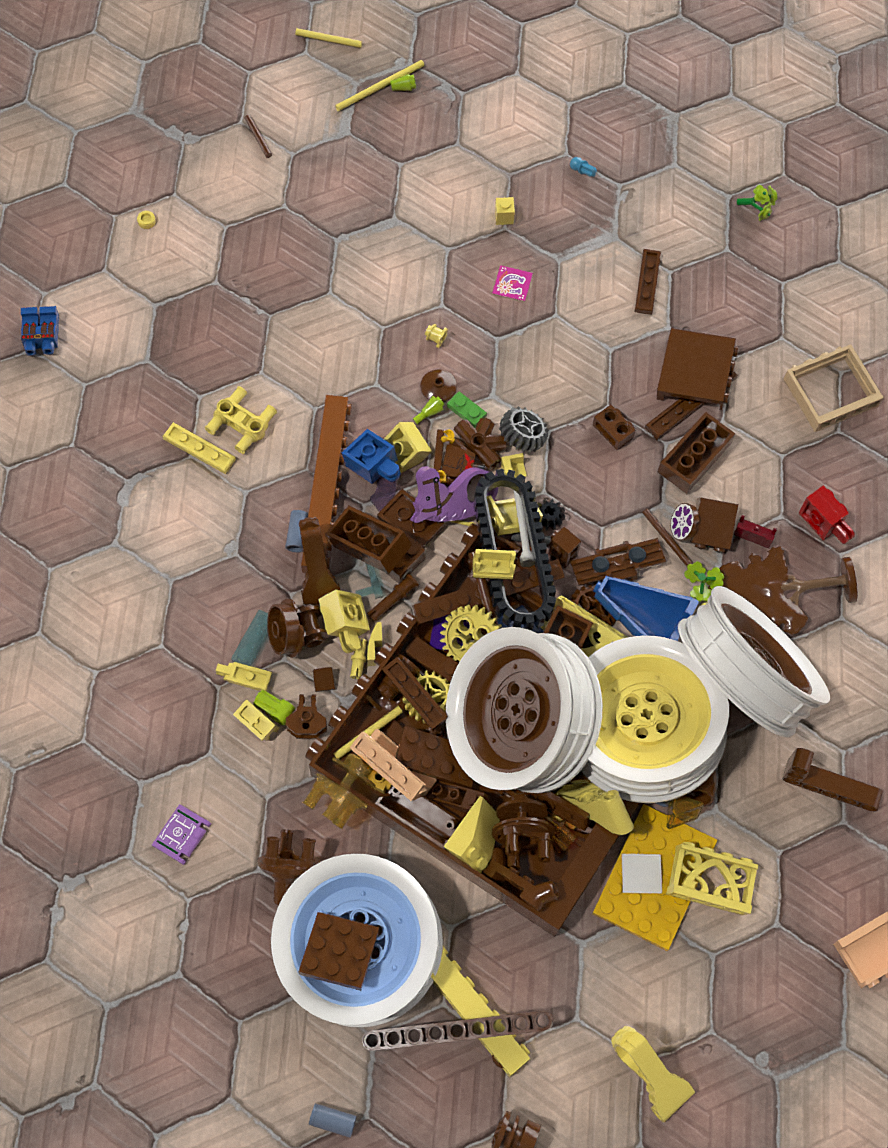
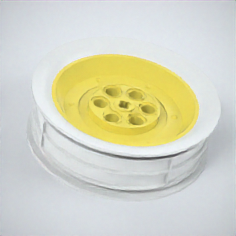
(696, 730)

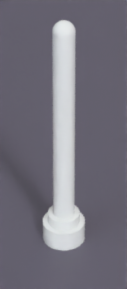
(526, 557)

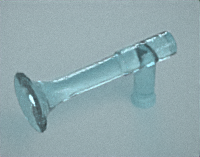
(375, 585)

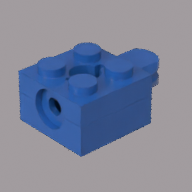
(372, 458)

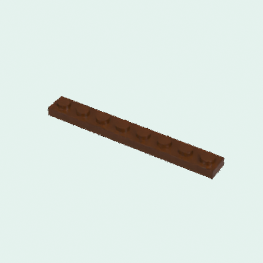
(445, 604)

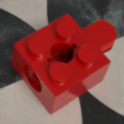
(826, 515)

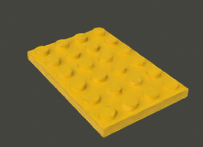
(651, 915)

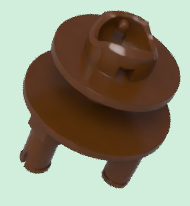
(523, 828)

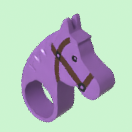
(442, 503)

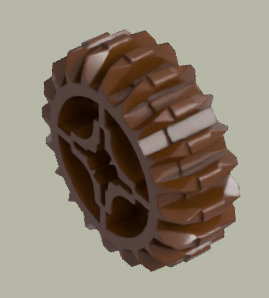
(586, 599)

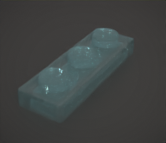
(252, 640)

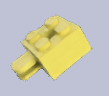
(344, 618)

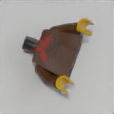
(456, 459)

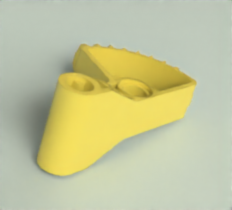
(603, 806)
(665, 1089)

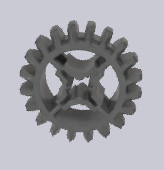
(523, 429)

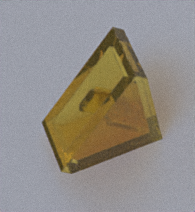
(682, 811)

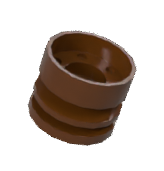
(512, 1136)

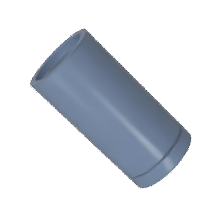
(293, 540)
(332, 1120)

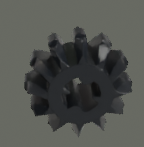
(555, 514)

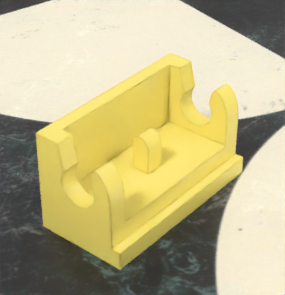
(494, 564)
(255, 720)

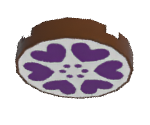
(684, 522)

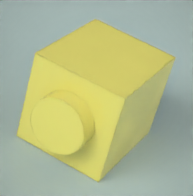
(504, 211)

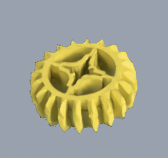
(437, 694)

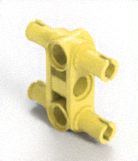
(240, 419)

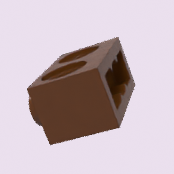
(610, 430)

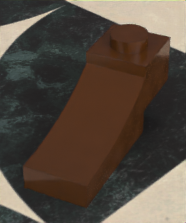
(431, 659)

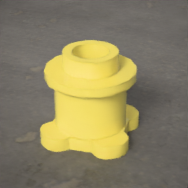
(436, 334)

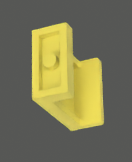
(504, 515)

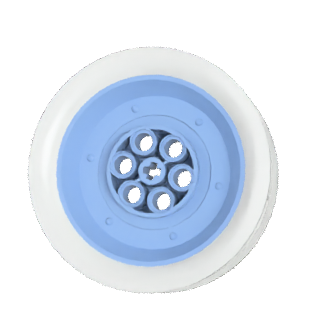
(408, 944)

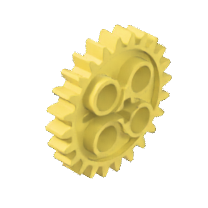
(476, 619)

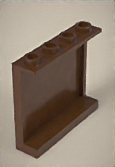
(697, 367)

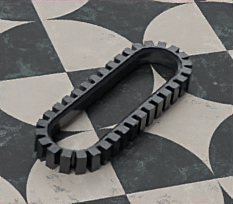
(537, 543)

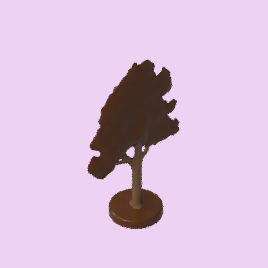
(765, 584)

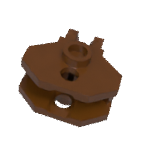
(306, 718)

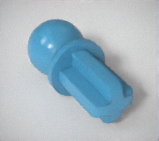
(582, 166)

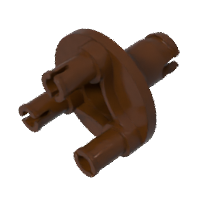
(284, 863)

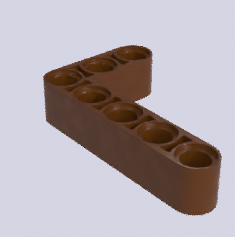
(824, 782)

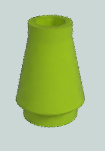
(404, 83)

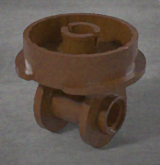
(294, 627)

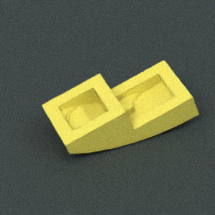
(375, 641)

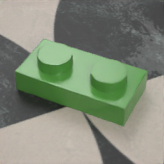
(466, 409)

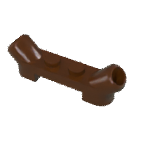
(534, 895)

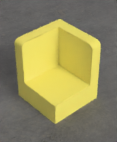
(514, 463)

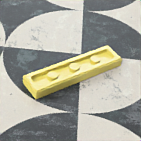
(199, 448)

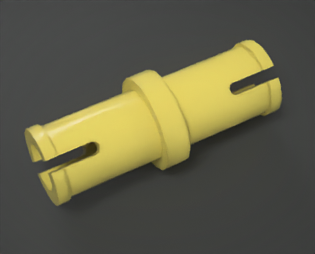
(358, 660)

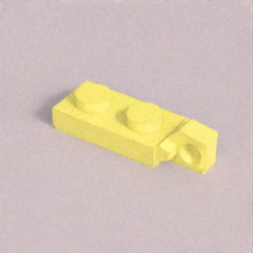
(245, 675)

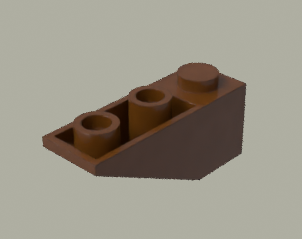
(456, 796)

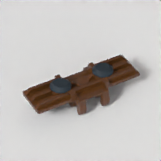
(637, 557)

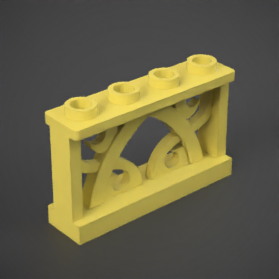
(607, 632)
(687, 889)

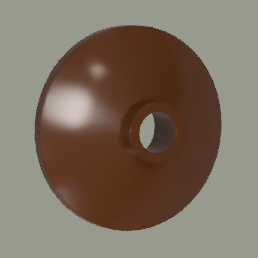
(444, 391)

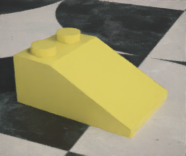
(473, 838)

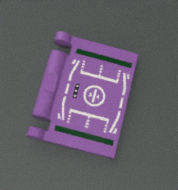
(181, 834)

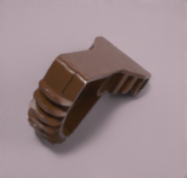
(318, 577)

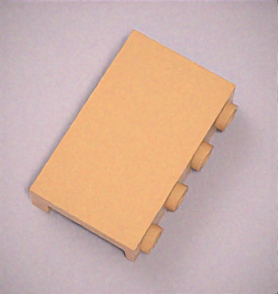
(380, 754)
(866, 951)

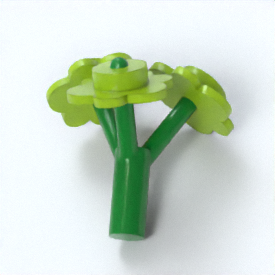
(762, 196)
(696, 573)

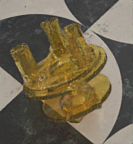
(343, 802)

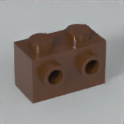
(564, 546)

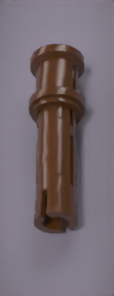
(399, 592)

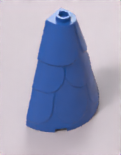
(644, 608)

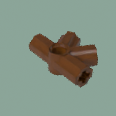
(482, 435)

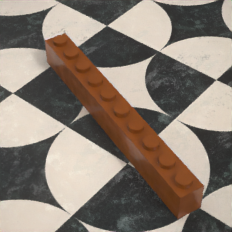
(327, 467)

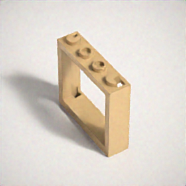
(826, 359)

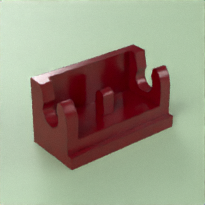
(754, 532)

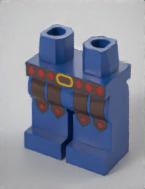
(40, 329)

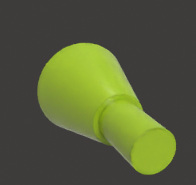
(432, 407)

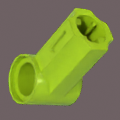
(275, 707)

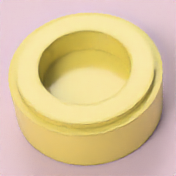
(146, 219)

